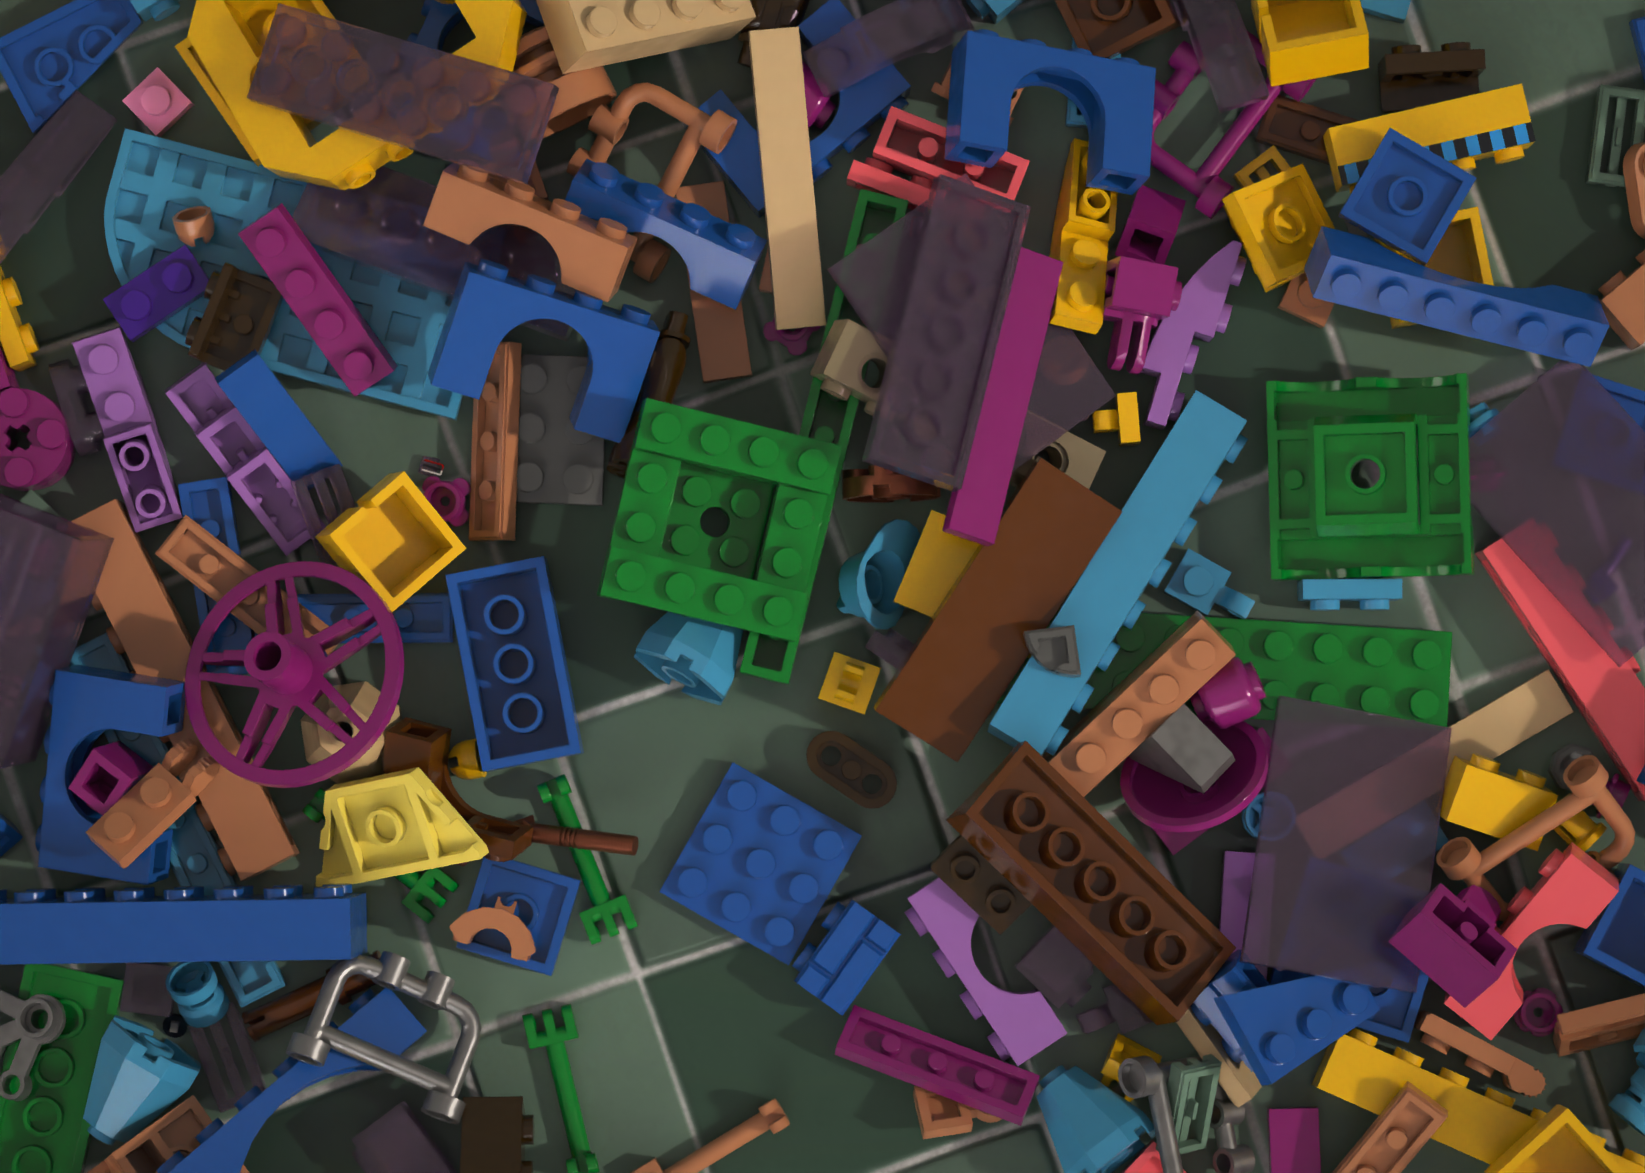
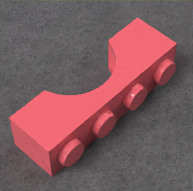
(1570, 893)

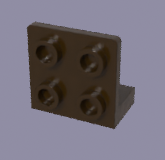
(979, 884)

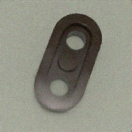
(851, 769)

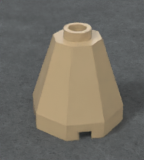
(321, 743)

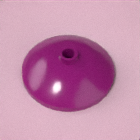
(1178, 808)

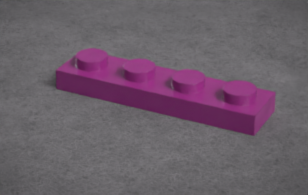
(317, 299)
(937, 1065)

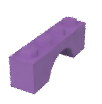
(1020, 1020)

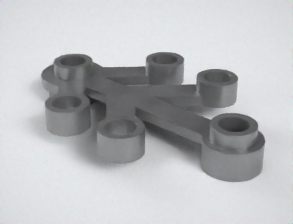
(26, 1029)

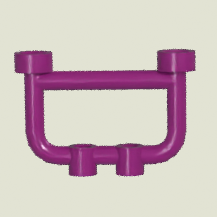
(1205, 182)

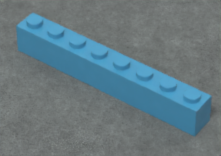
(1122, 569)

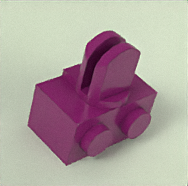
(1135, 300)
(1456, 941)

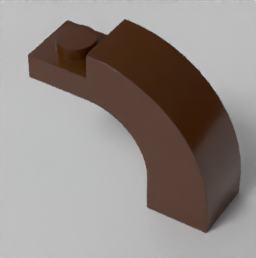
(427, 746)

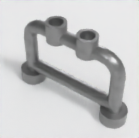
(433, 992)
(1145, 1077)

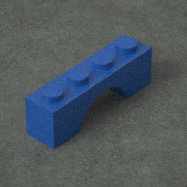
(716, 253)

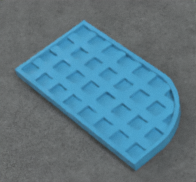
(163, 177)

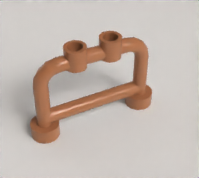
(702, 129)
(1587, 782)

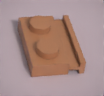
(1599, 1025)

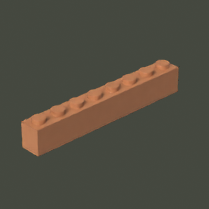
(159, 646)

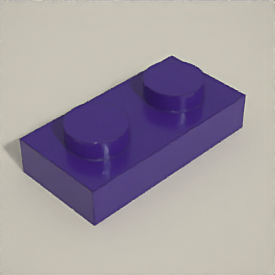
(158, 293)

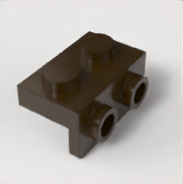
(1425, 78)
(235, 319)

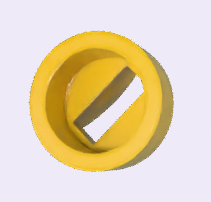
(468, 760)

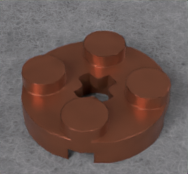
(884, 486)

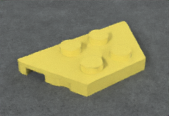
(391, 829)

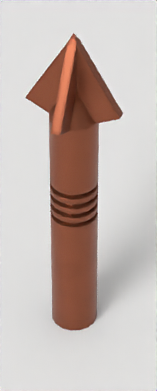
(581, 838)

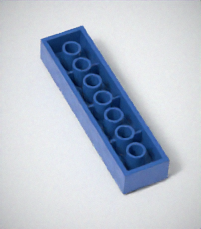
(182, 925)

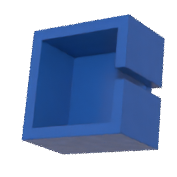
(1618, 932)

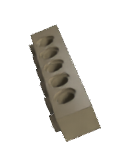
(852, 345)

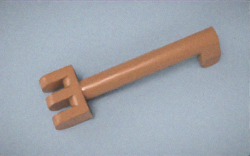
(770, 1117)

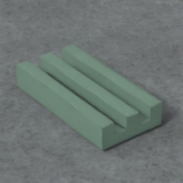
(1611, 178)
(1181, 1093)

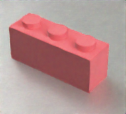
(918, 149)

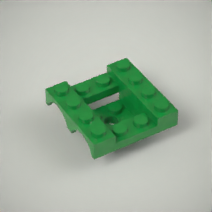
(703, 461)
(1339, 531)

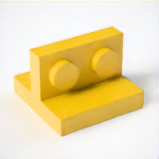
(1278, 224)

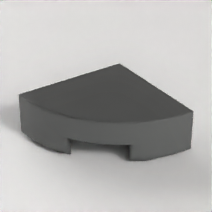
(1055, 650)

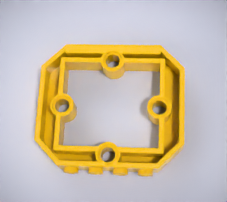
(283, 138)

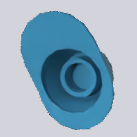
(874, 575)

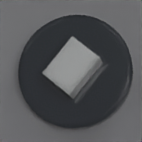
(175, 1026)

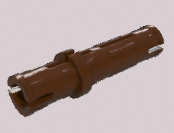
(299, 1004)

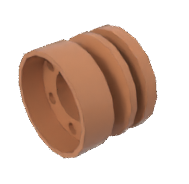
(578, 91)

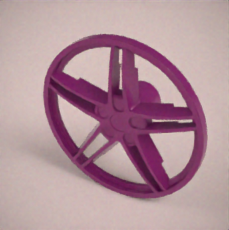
(291, 674)

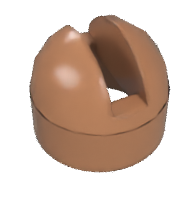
(194, 224)

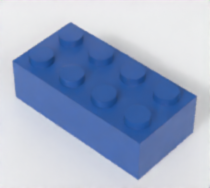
(514, 664)

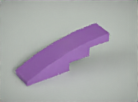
(241, 456)

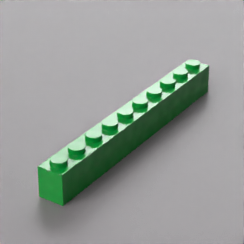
(829, 421)

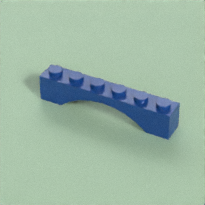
(1376, 280)
(223, 1147)

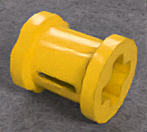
(1580, 830)

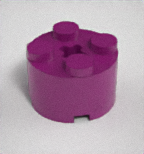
(51, 444)

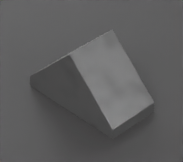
(1185, 751)

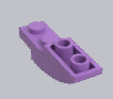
(1198, 317)
(129, 429)

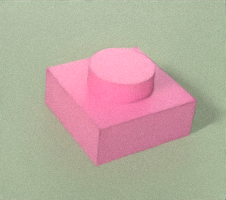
(158, 102)

